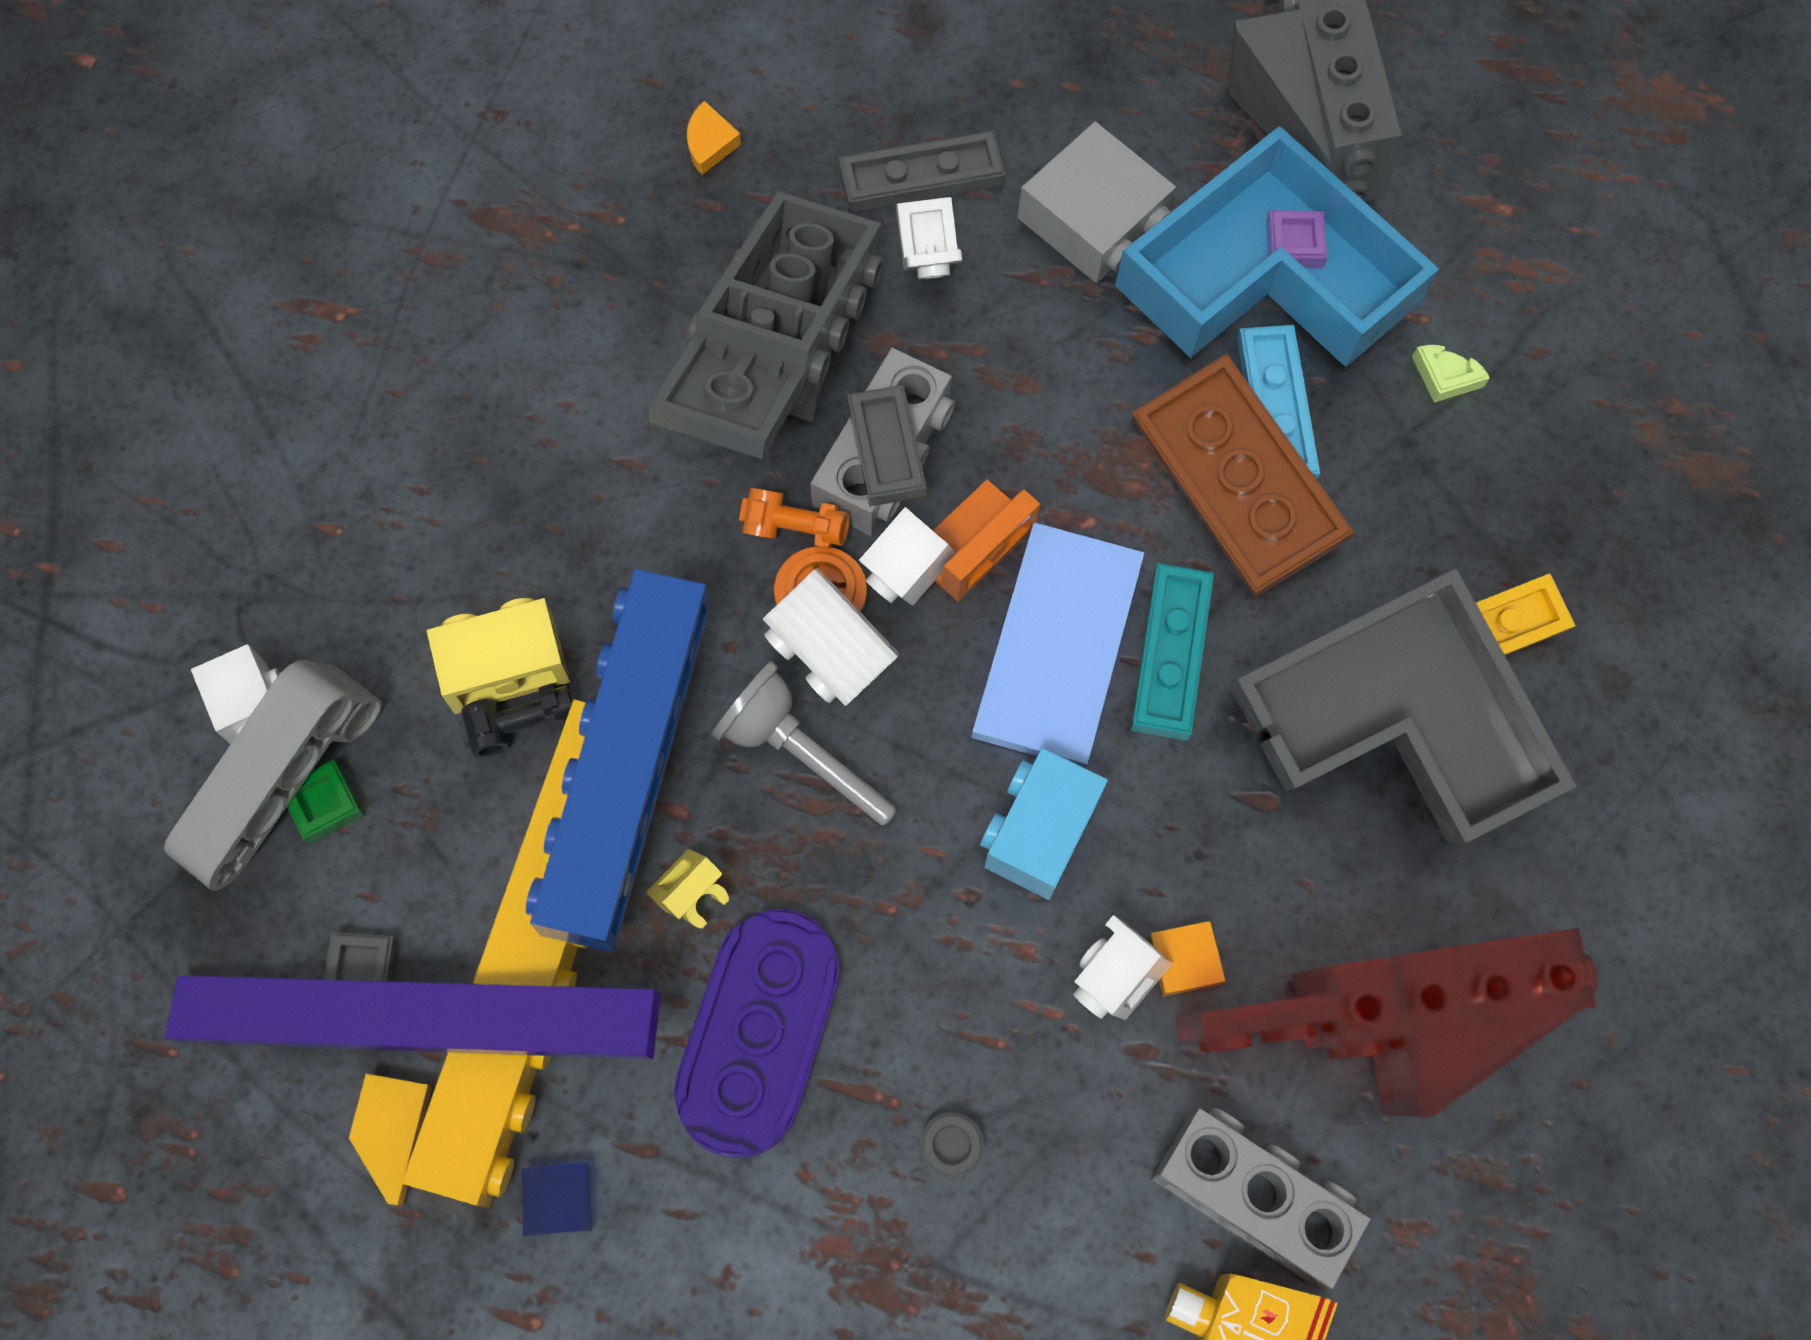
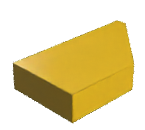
(387, 1130)

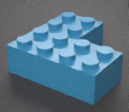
(1213, 261)

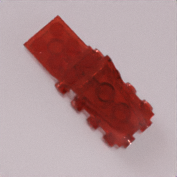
(1424, 1017)

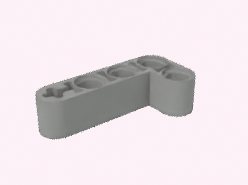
(266, 767)

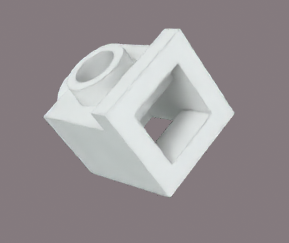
(1119, 972)

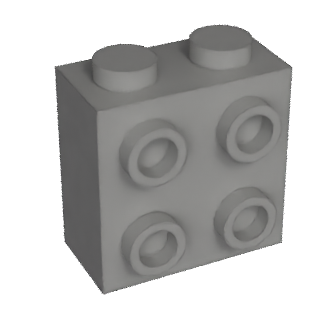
(1095, 201)

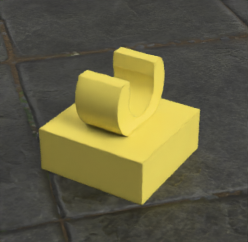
(684, 884)

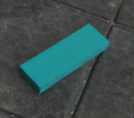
(1172, 652)

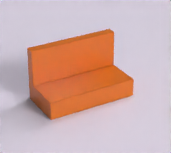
(982, 534)

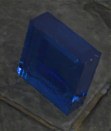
(556, 1199)

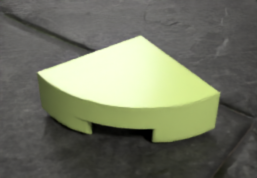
(1447, 372)

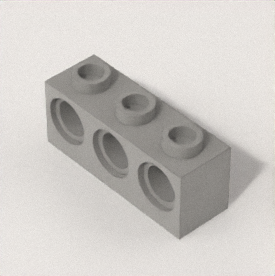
(842, 463)
(1281, 1229)

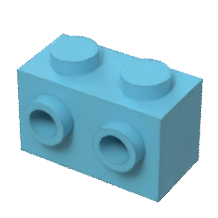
(1043, 823)

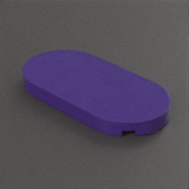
(757, 1033)

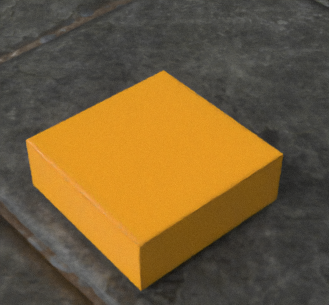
(1193, 957)

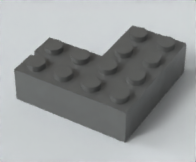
(1433, 685)

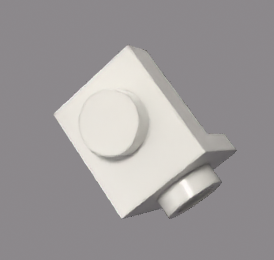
(928, 237)

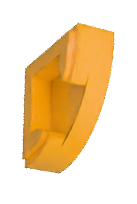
(710, 138)

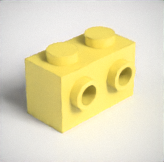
(497, 653)

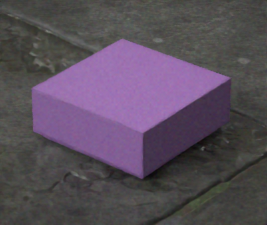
(1299, 234)

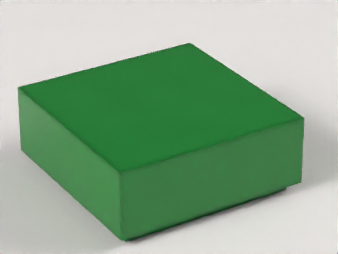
(324, 803)

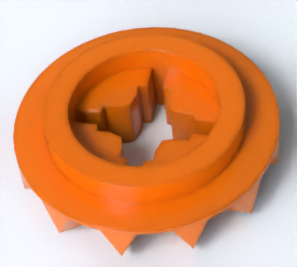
(836, 566)

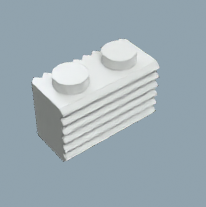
(829, 638)

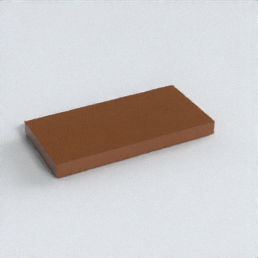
(1242, 475)

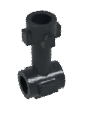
(486, 727)

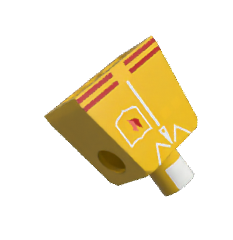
(1250, 1311)

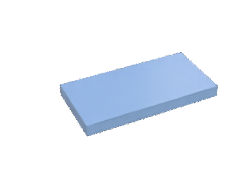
(1058, 645)

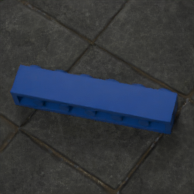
(620, 763)

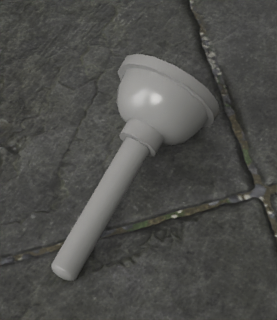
(764, 716)

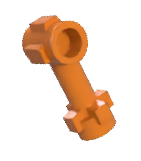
(765, 514)

